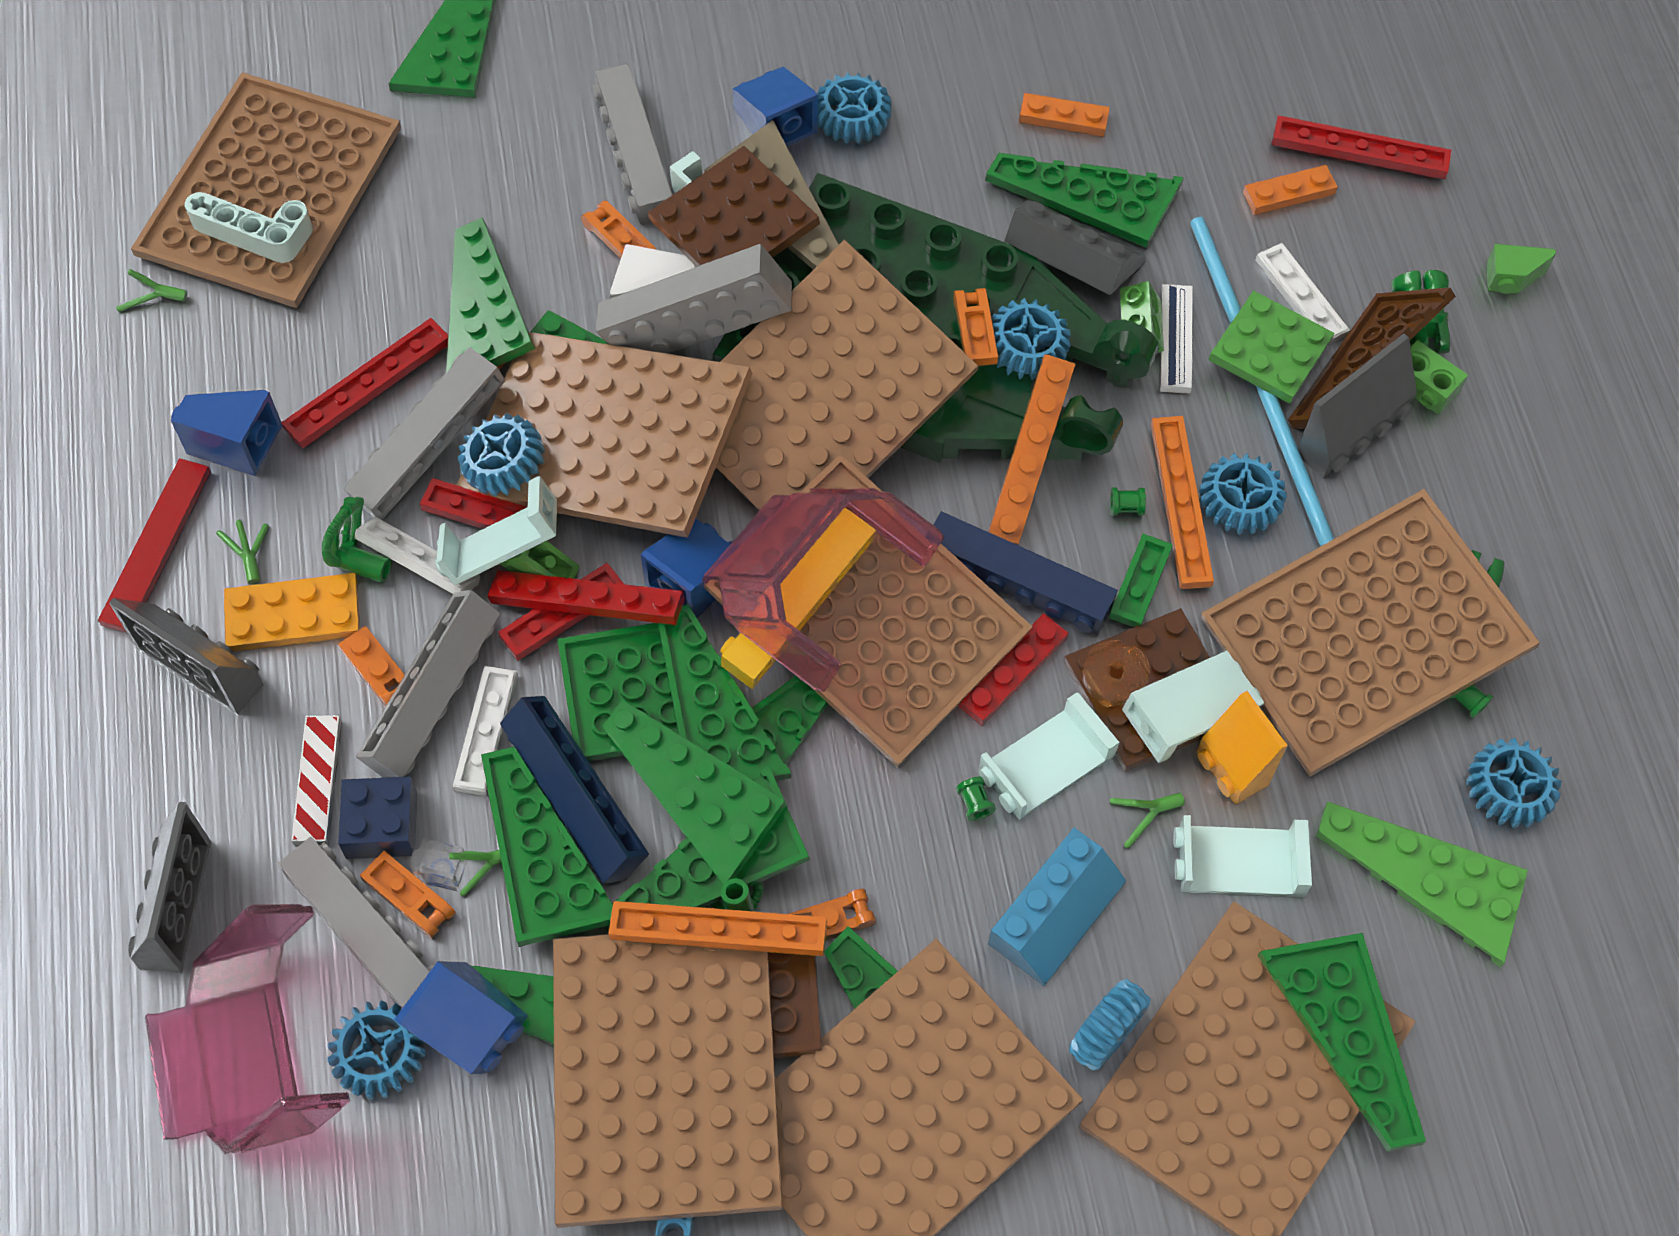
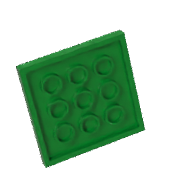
(610, 668)

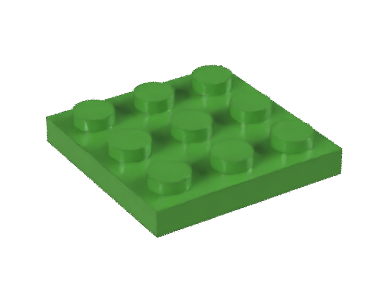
(1271, 346)

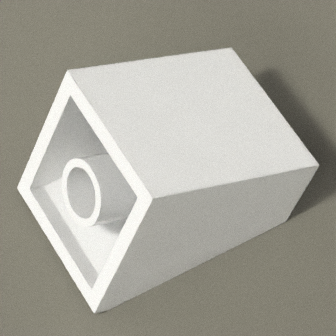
(645, 266)

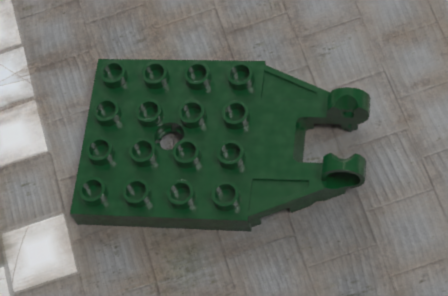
(929, 262)

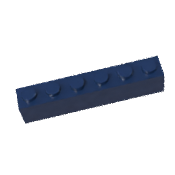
(1028, 576)
(574, 789)

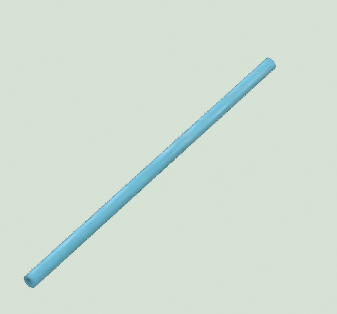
(1269, 401)

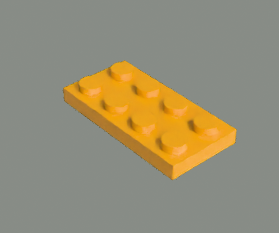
(291, 612)

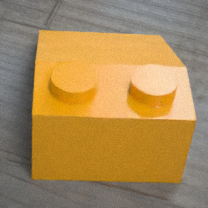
(1242, 749)

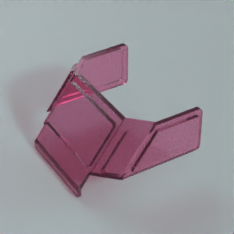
(775, 544)
(227, 1052)

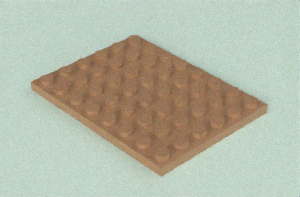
(258, 154)
(835, 376)
(622, 428)
(1369, 631)
(905, 635)
(662, 1082)
(1229, 1089)
(912, 1106)

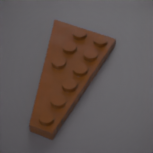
(1378, 326)

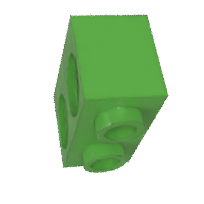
(1143, 307)
(1434, 372)

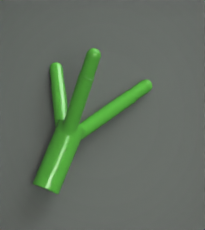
(159, 291)
(246, 554)
(1156, 806)
(491, 857)

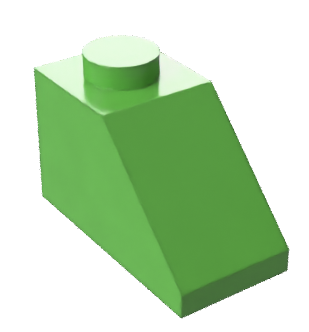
(1516, 267)
(543, 560)

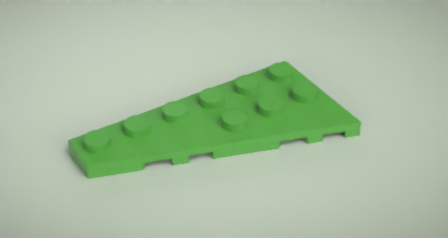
(1444, 881)

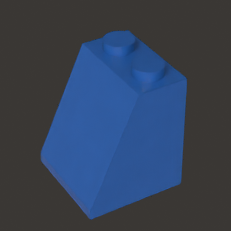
(779, 98)
(228, 427)
(682, 563)
(462, 1016)

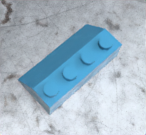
(1057, 907)

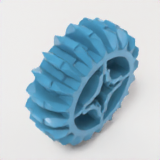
(852, 117)
(1036, 327)
(501, 454)
(1226, 498)
(1523, 768)
(1109, 1024)
(364, 1057)

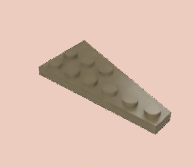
(774, 154)

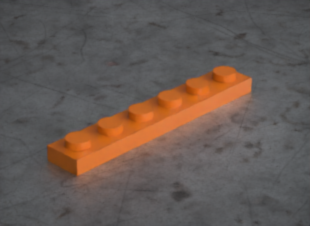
(1031, 448)
(1182, 503)
(718, 928)

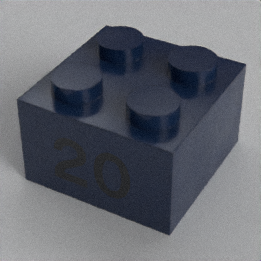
(377, 817)

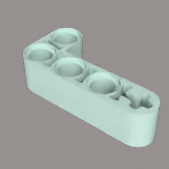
(268, 237)

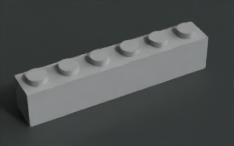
(632, 138)
(424, 433)
(428, 685)
(355, 919)

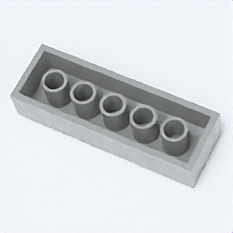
(697, 303)

